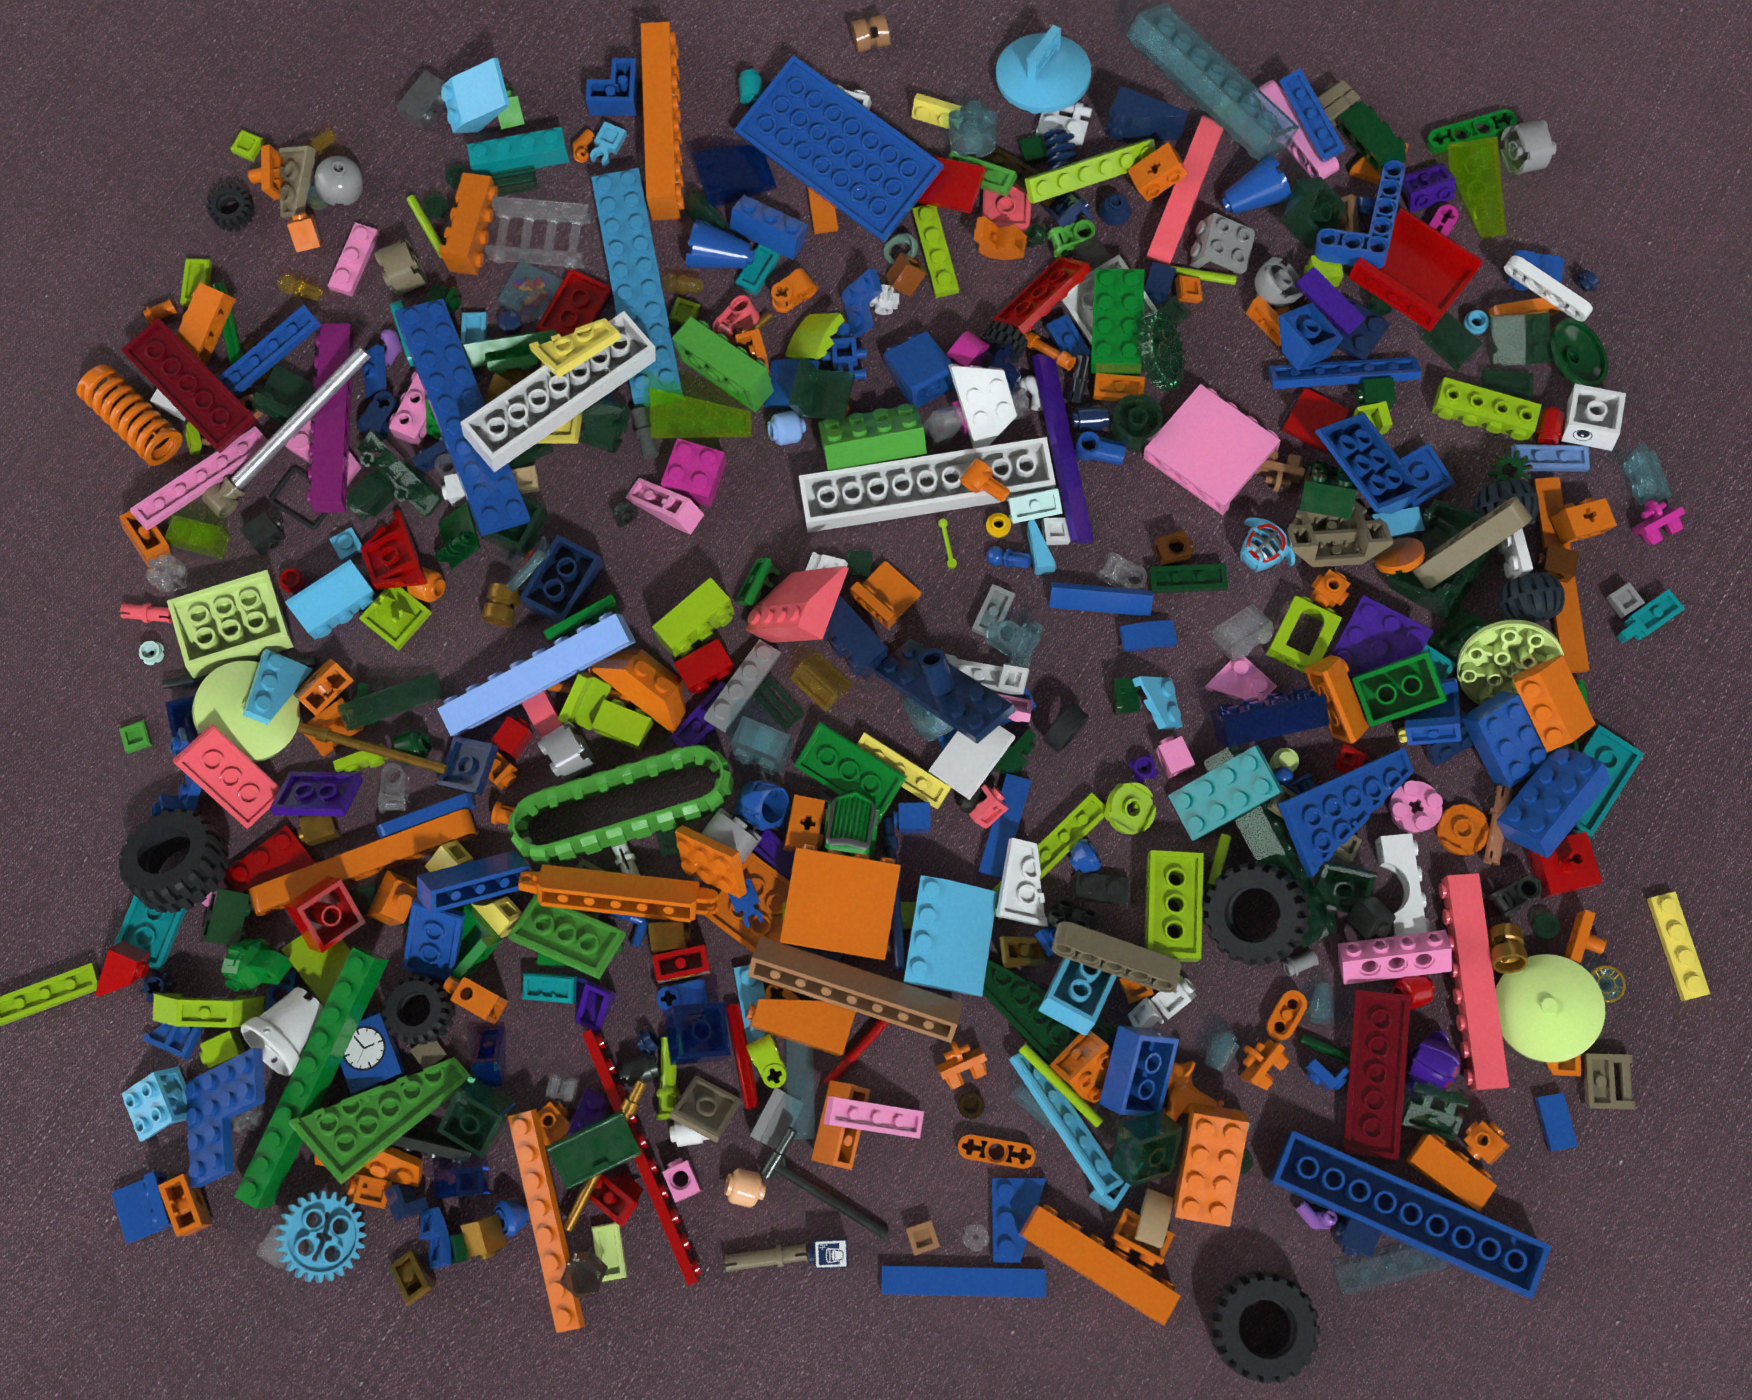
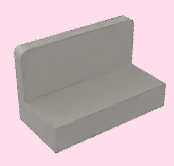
(773, 1120)

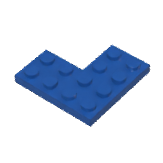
(211, 1104)

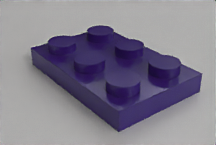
(316, 793)

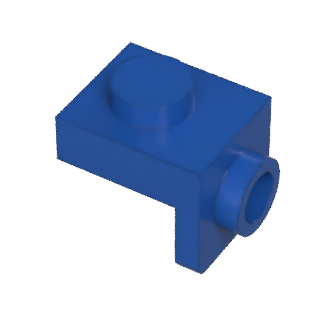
(1319, 1075)

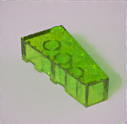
(688, 417)

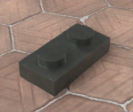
(1101, 888)

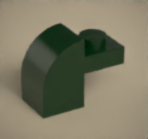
(1012, 759)

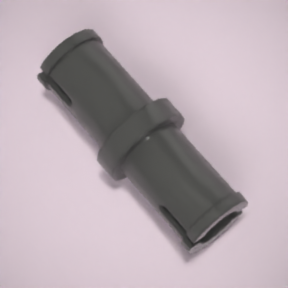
(642, 433)

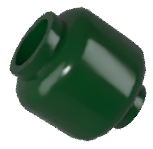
(412, 742)

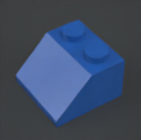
(1307, 336)

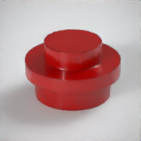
(291, 580)

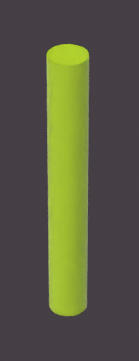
(425, 223)
(1206, 275)

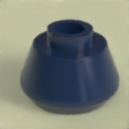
(1114, 209)

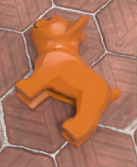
(1183, 1092)

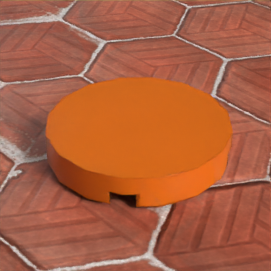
(1402, 555)
(1462, 830)

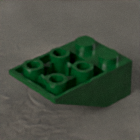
(1327, 490)

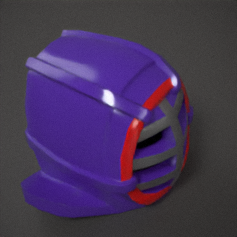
(1433, 1062)

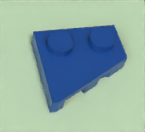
(175, 1039)

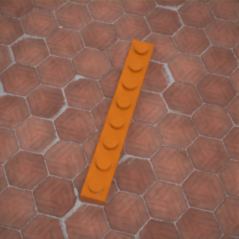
(545, 1218)

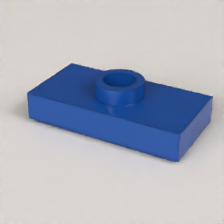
(375, 372)

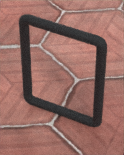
(286, 510)

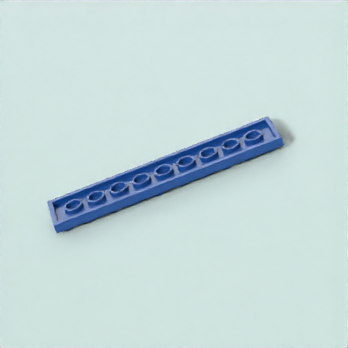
(454, 397)

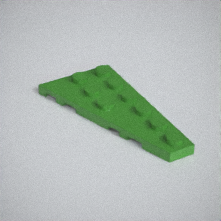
(369, 1122)

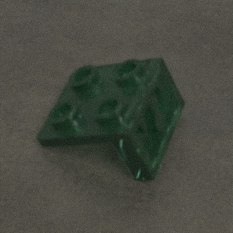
(820, 392)
(282, 394)

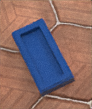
(1556, 1122)

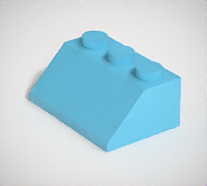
(332, 600)

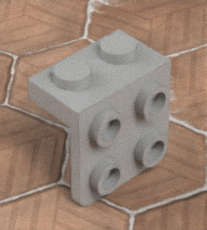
(1222, 243)

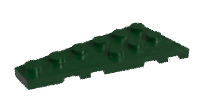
(1019, 1004)

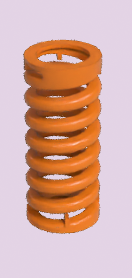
(120, 424)

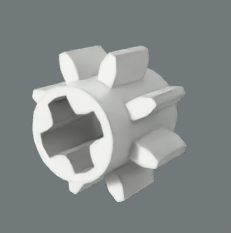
(885, 301)

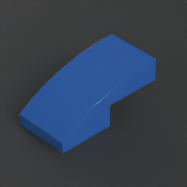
(1148, 635)
(435, 1230)

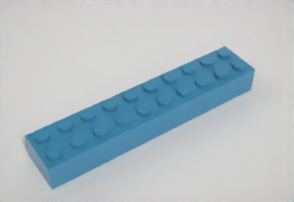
(636, 276)

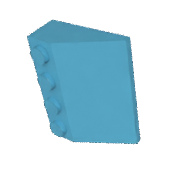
(950, 936)

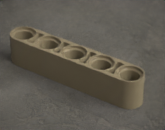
(1472, 542)
(1116, 957)

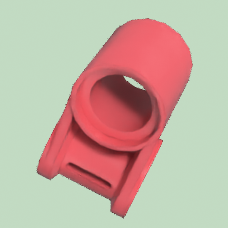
(737, 317)

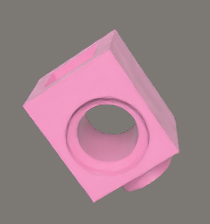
(1174, 756)
(690, 1189)

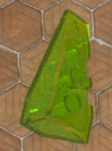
(1478, 179)

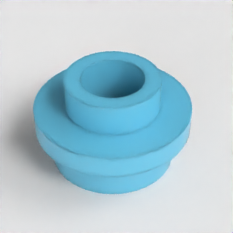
(1478, 316)

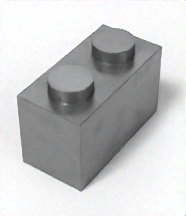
(423, 101)

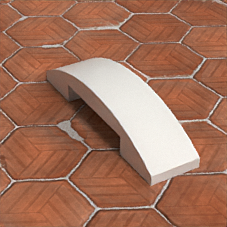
(998, 679)

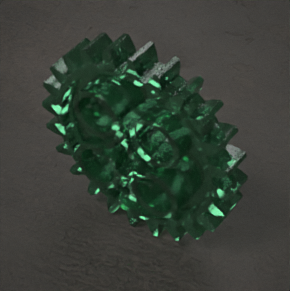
(1161, 350)

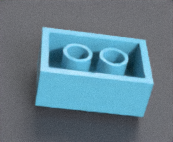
(1077, 995)

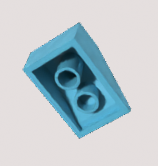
(475, 97)

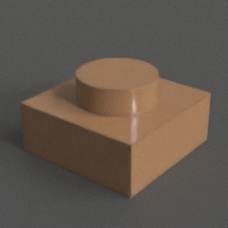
(922, 1237)

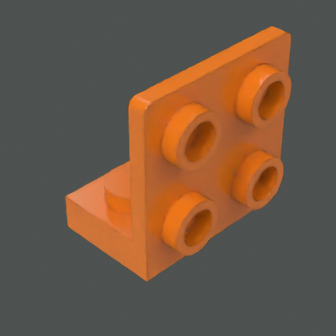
(885, 594)
(1084, 1066)

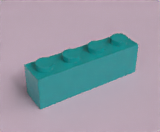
(533, 148)

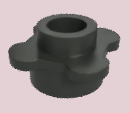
(624, 513)

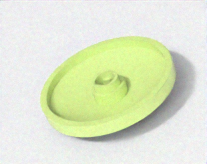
(222, 703)
(1550, 1009)

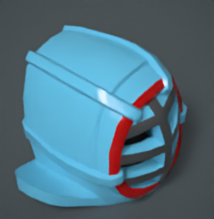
(1262, 548)

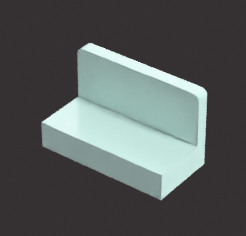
(1034, 505)

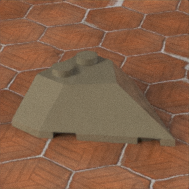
(1338, 541)

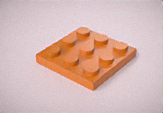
(772, 892)

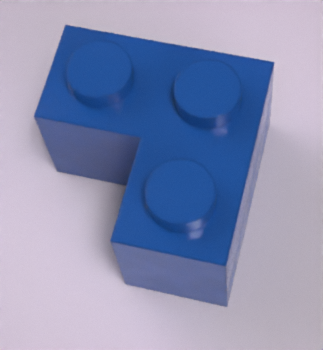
(615, 95)

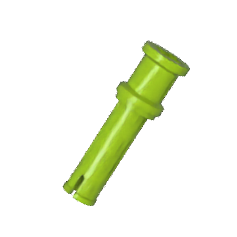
(668, 1092)

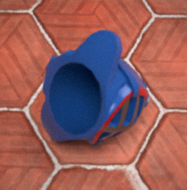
(762, 805)

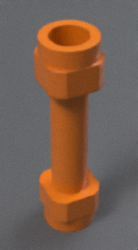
(1062, 358)

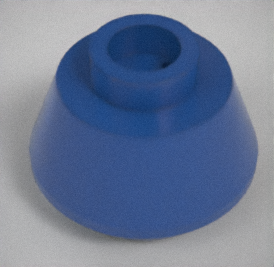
(1085, 857)
(512, 1216)

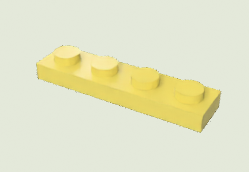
(918, 782)
(1678, 946)

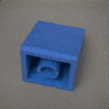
(919, 369)

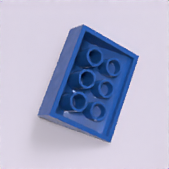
(1370, 463)

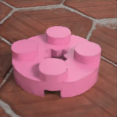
(1422, 820)

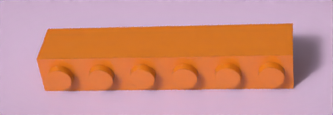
(1099, 1264)

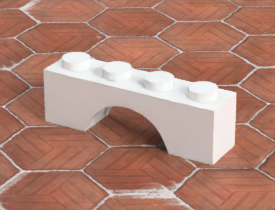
(1399, 856)

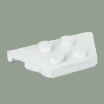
(984, 401)

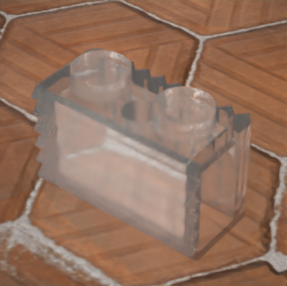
(1243, 632)

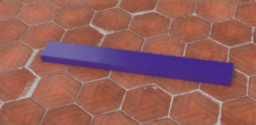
(1062, 449)

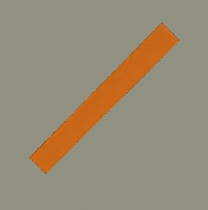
(1568, 622)

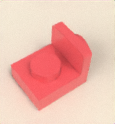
(990, 809)

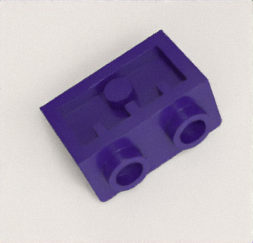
(1428, 187)

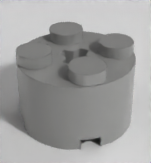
(1527, 147)
(567, 751)
(732, 833)

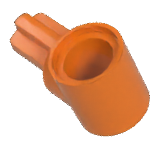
(979, 478)

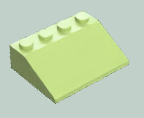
(229, 623)

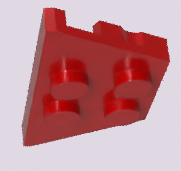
(393, 557)

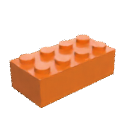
(1210, 1164)

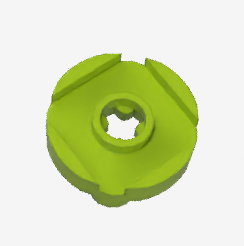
(1117, 804)

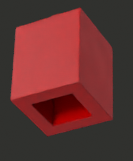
(513, 737)

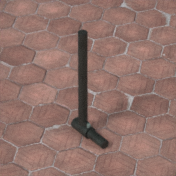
(776, 1166)

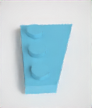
(273, 685)

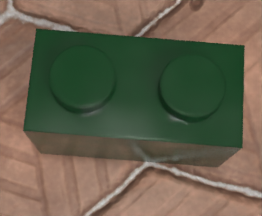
(226, 917)

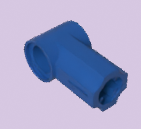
(1103, 449)

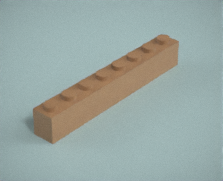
(855, 989)

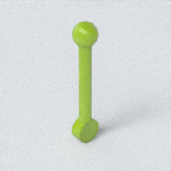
(951, 563)

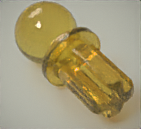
(321, 141)
(289, 284)
(681, 284)

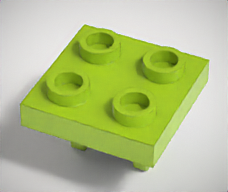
(395, 616)

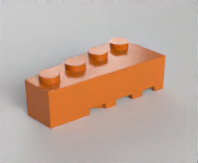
(469, 224)

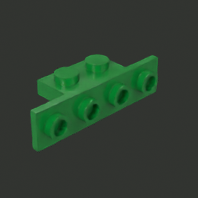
(505, 352)

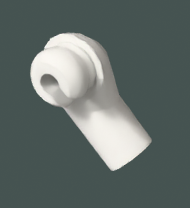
(1030, 384)

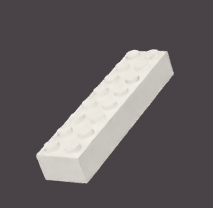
(547, 402)

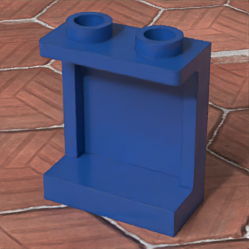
(1439, 722)

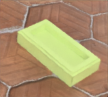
(610, 1250)

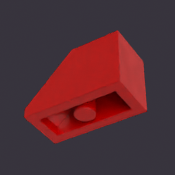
(122, 967)

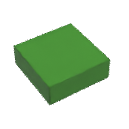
(135, 736)

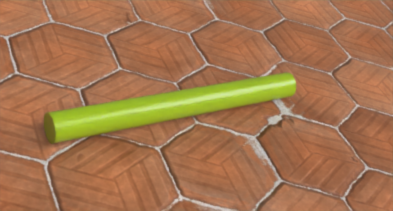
(1061, 1085)

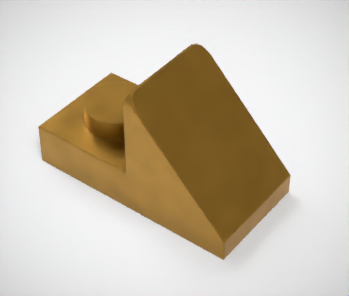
(503, 383)
(1021, 952)
(411, 1277)

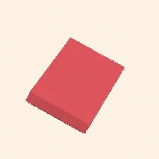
(228, 775)

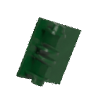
(458, 537)

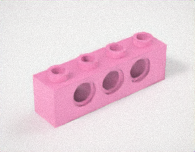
(1395, 957)

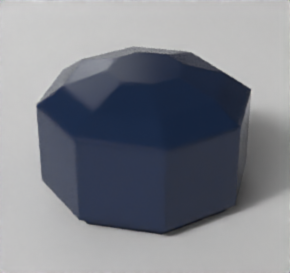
(510, 322)

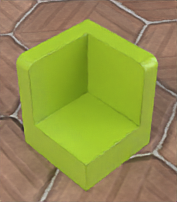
(1378, 415)

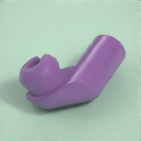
(393, 345)

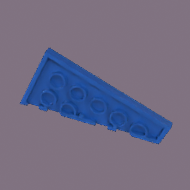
(1336, 809)

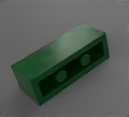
(1371, 136)

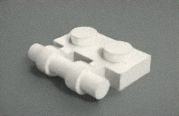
(1073, 125)

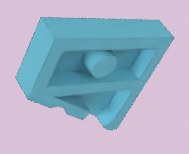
(1161, 701)

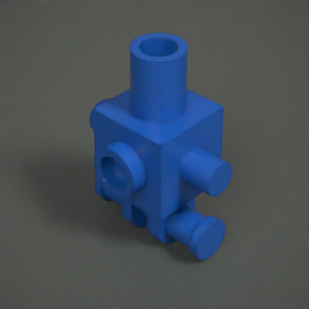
(845, 353)

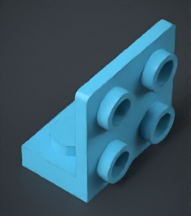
(156, 1102)

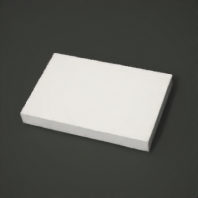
(967, 764)

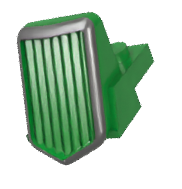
(851, 825)

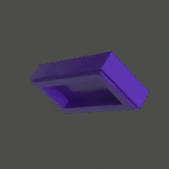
(771, 851)

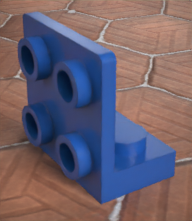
(142, 1207)

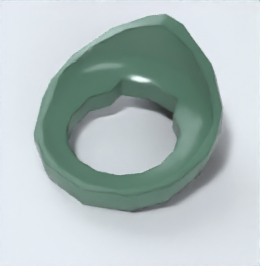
(901, 238)

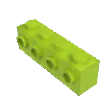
(1486, 409)

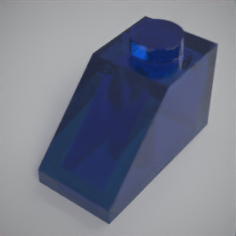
(490, 1055)

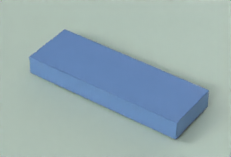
(1554, 457)

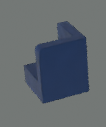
(404, 1202)

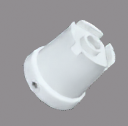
(283, 1030)

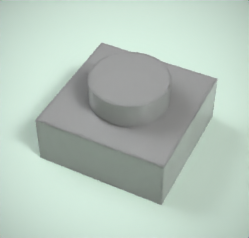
(1625, 600)

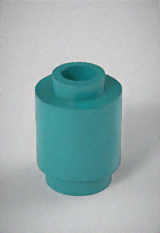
(750, 87)

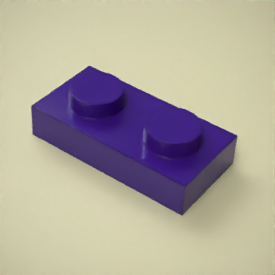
(589, 1110)

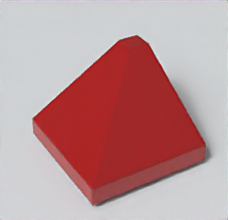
(1349, 757)

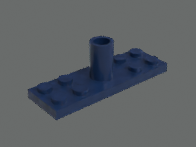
(944, 690)

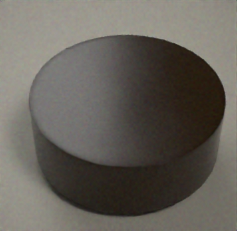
(971, 1105)

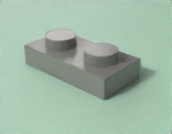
(994, 608)

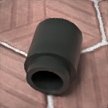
(640, 1068)

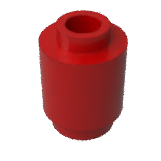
(1550, 426)

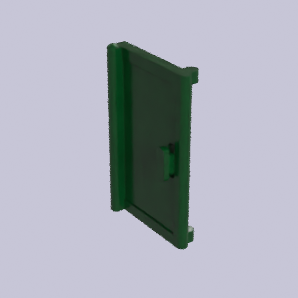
(592, 1145)

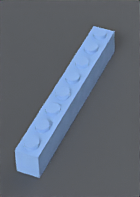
(536, 674)

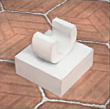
(1145, 1015)

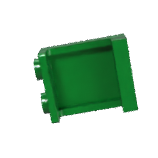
(477, 942)

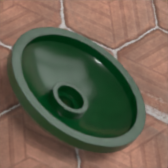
(1578, 353)

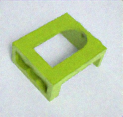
(1280, 651)

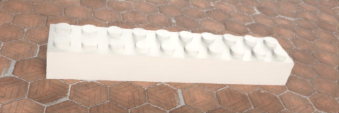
(920, 484)

